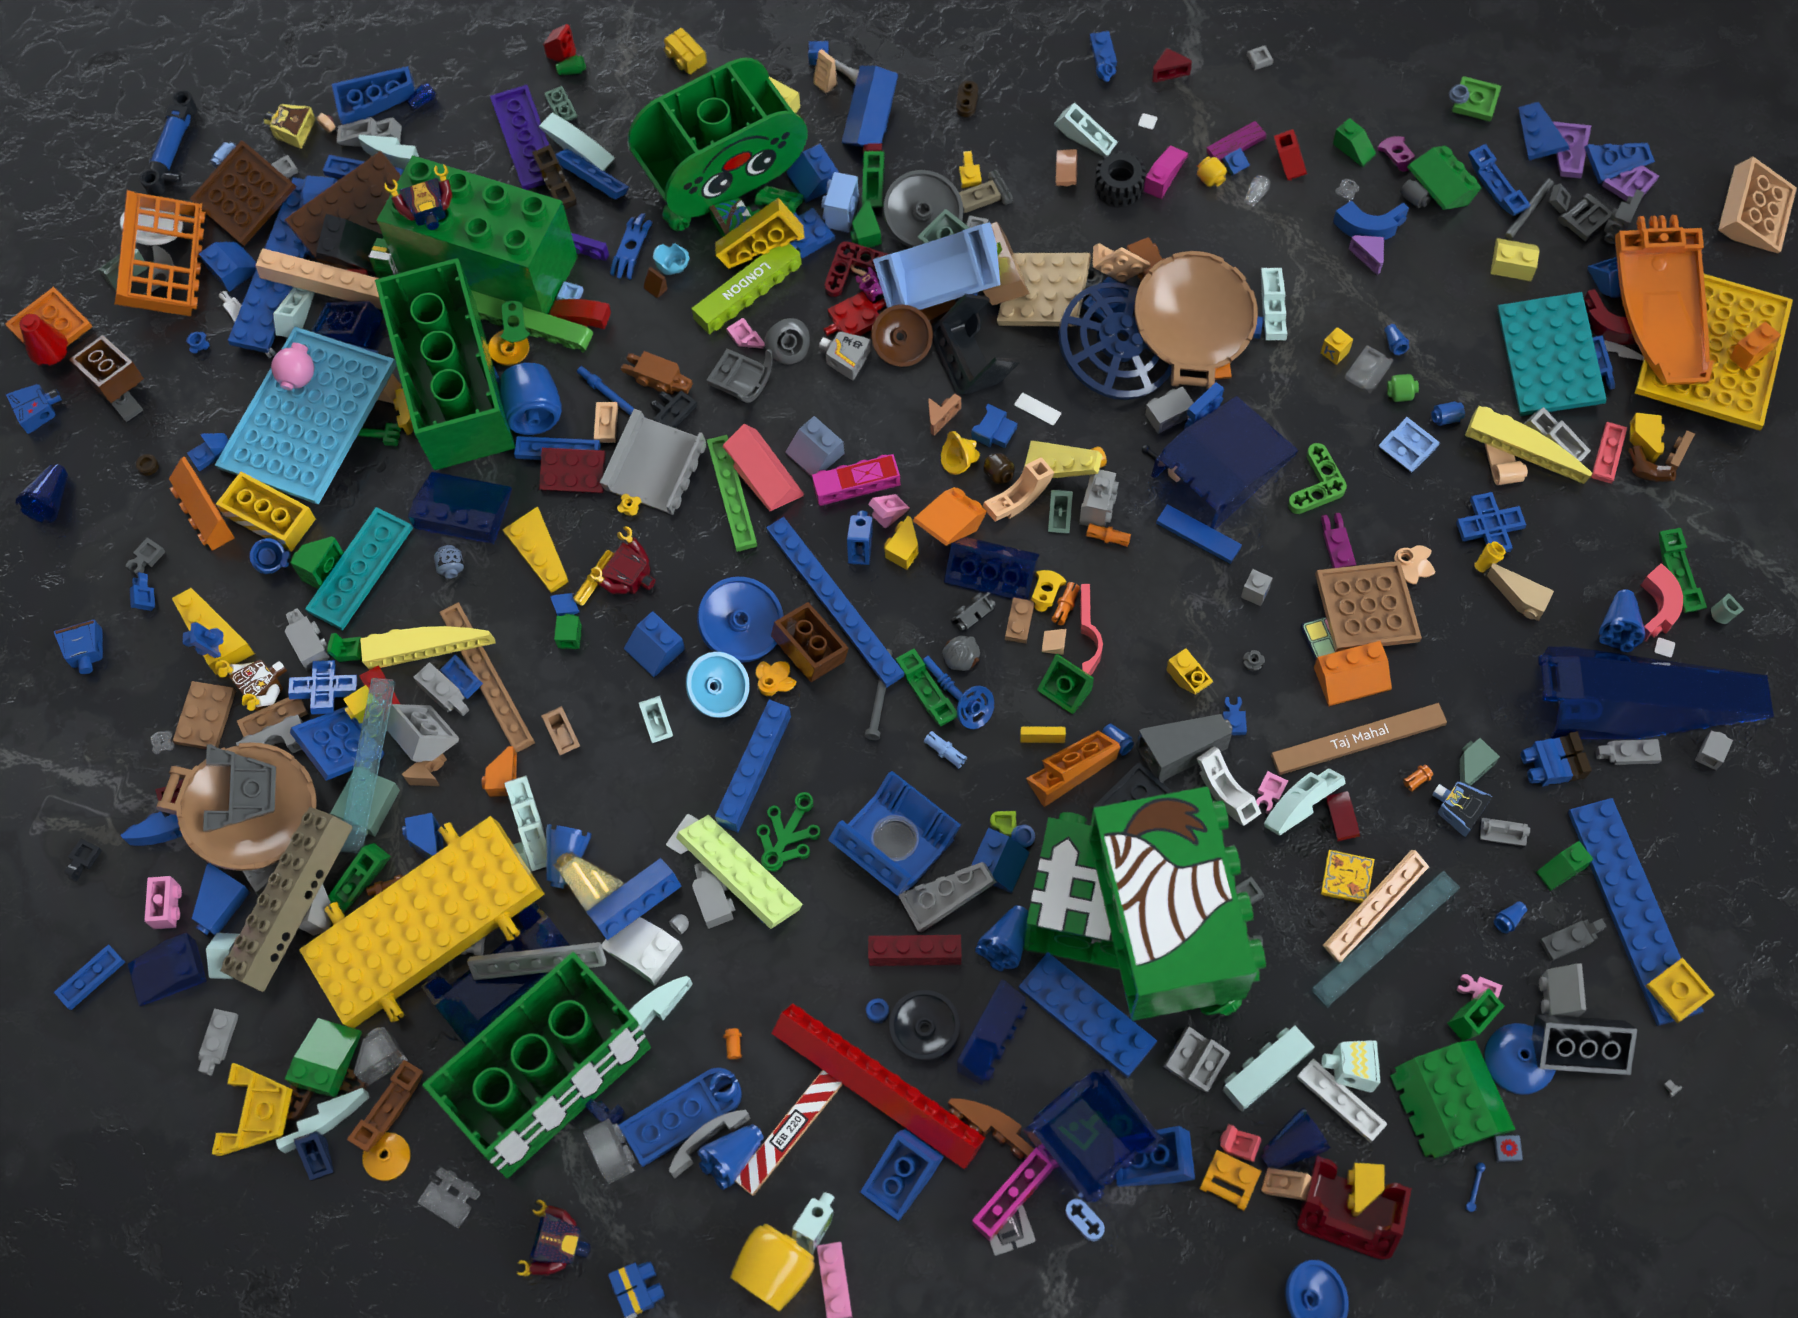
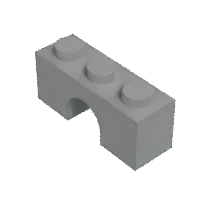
(277, 734)

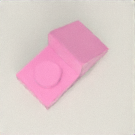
(888, 509)

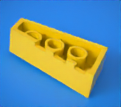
(759, 234)
(194, 610)

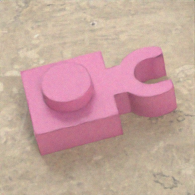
(1271, 789)
(1478, 987)

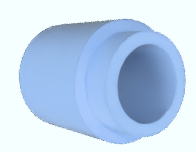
(221, 154)

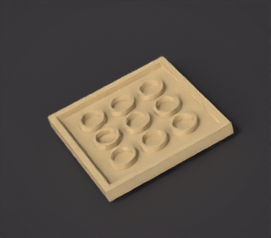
(1052, 284)

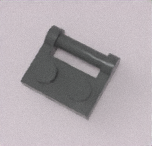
(1590, 221)

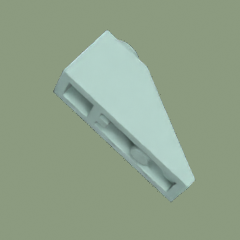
(1084, 130)
(292, 311)

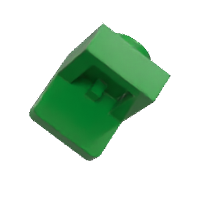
(344, 649)

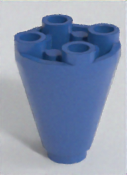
(1623, 623)
(1005, 940)
(730, 1154)

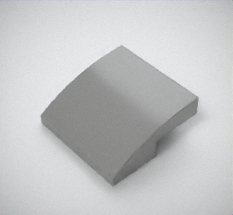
(1196, 1059)

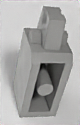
(305, 640)
(440, 689)
(711, 897)

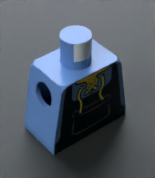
(1461, 805)

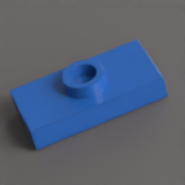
(461, 676)

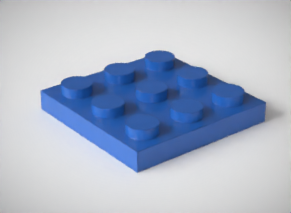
(330, 742)

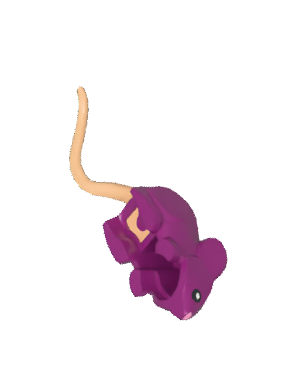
(868, 282)

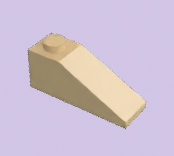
(1521, 592)

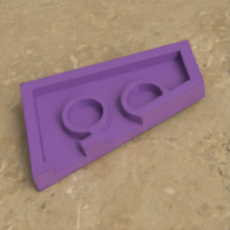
(1572, 161)

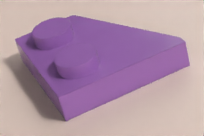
(1630, 181)

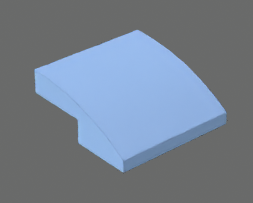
(1409, 444)

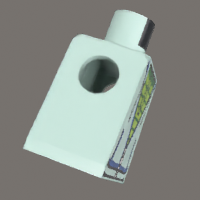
(814, 1222)

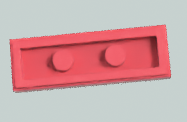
(1609, 452)

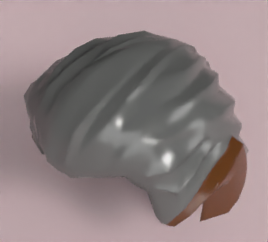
(961, 653)

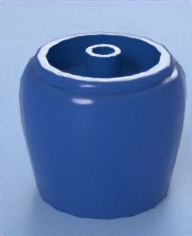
(529, 398)

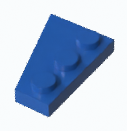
(1540, 132)
(1612, 160)

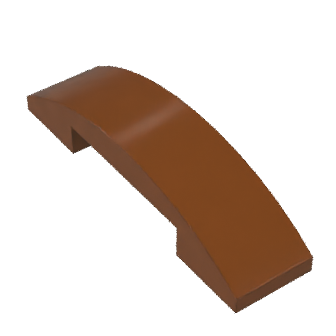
(387, 1108)

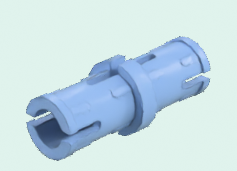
(945, 749)

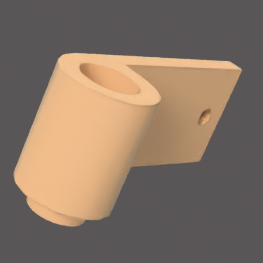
(1505, 467)

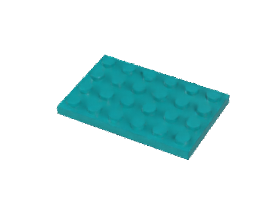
(1551, 354)

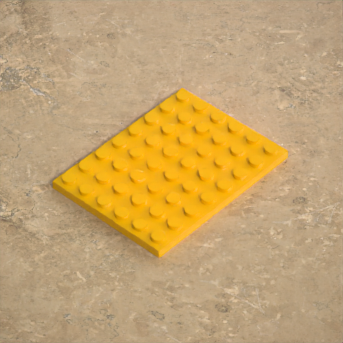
(1731, 392)

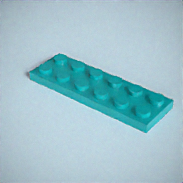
(359, 568)

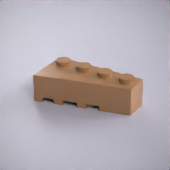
(1011, 280)

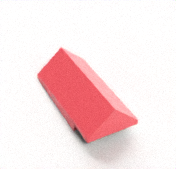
(761, 468)

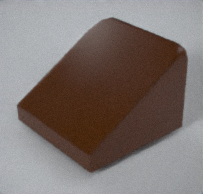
(655, 283)

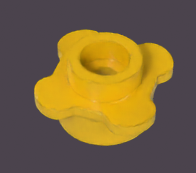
(629, 510)

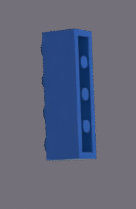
(634, 899)

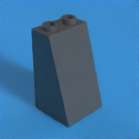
(1176, 745)

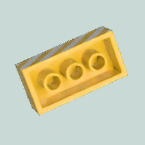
(265, 511)

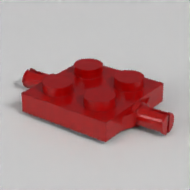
(854, 315)

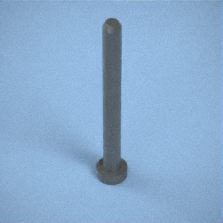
(873, 733)

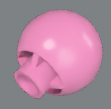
(293, 367)

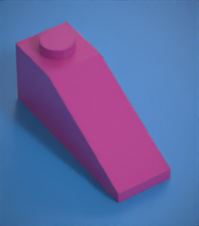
(1164, 171)

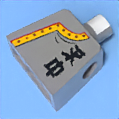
(846, 353)

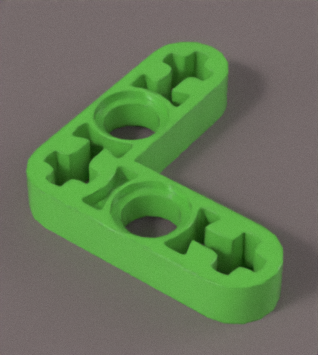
(1326, 484)

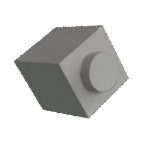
(1256, 587)
(1714, 750)

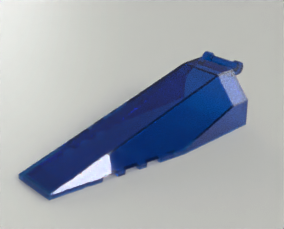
(1646, 697)

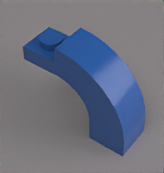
(1356, 222)

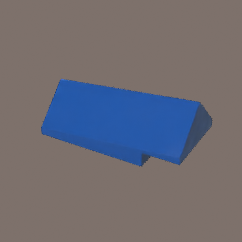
(870, 106)

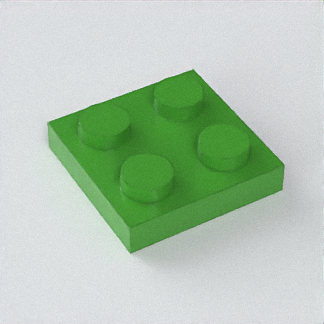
(1481, 99)

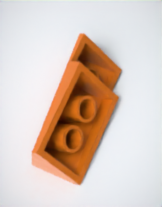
(1073, 766)

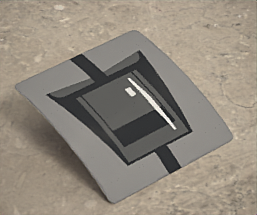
(1014, 1234)

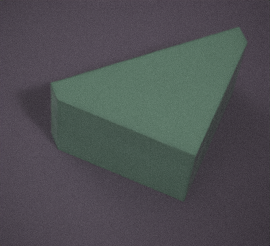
(1060, 511)

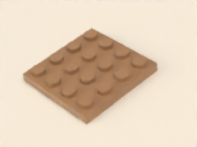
(1368, 605)

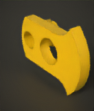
(1043, 598)

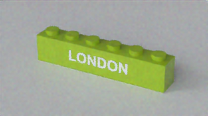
(746, 287)

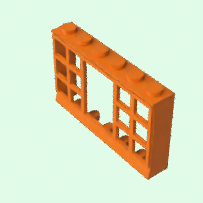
(123, 293)

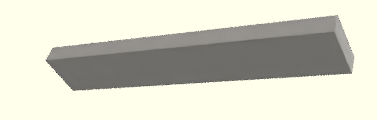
(532, 961)

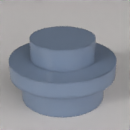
(1459, 94)

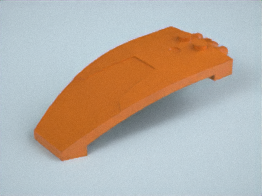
(1666, 298)

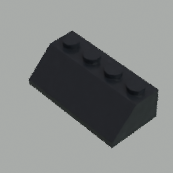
(1583, 1044)

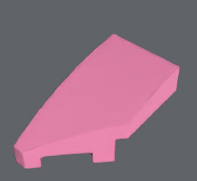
(744, 335)

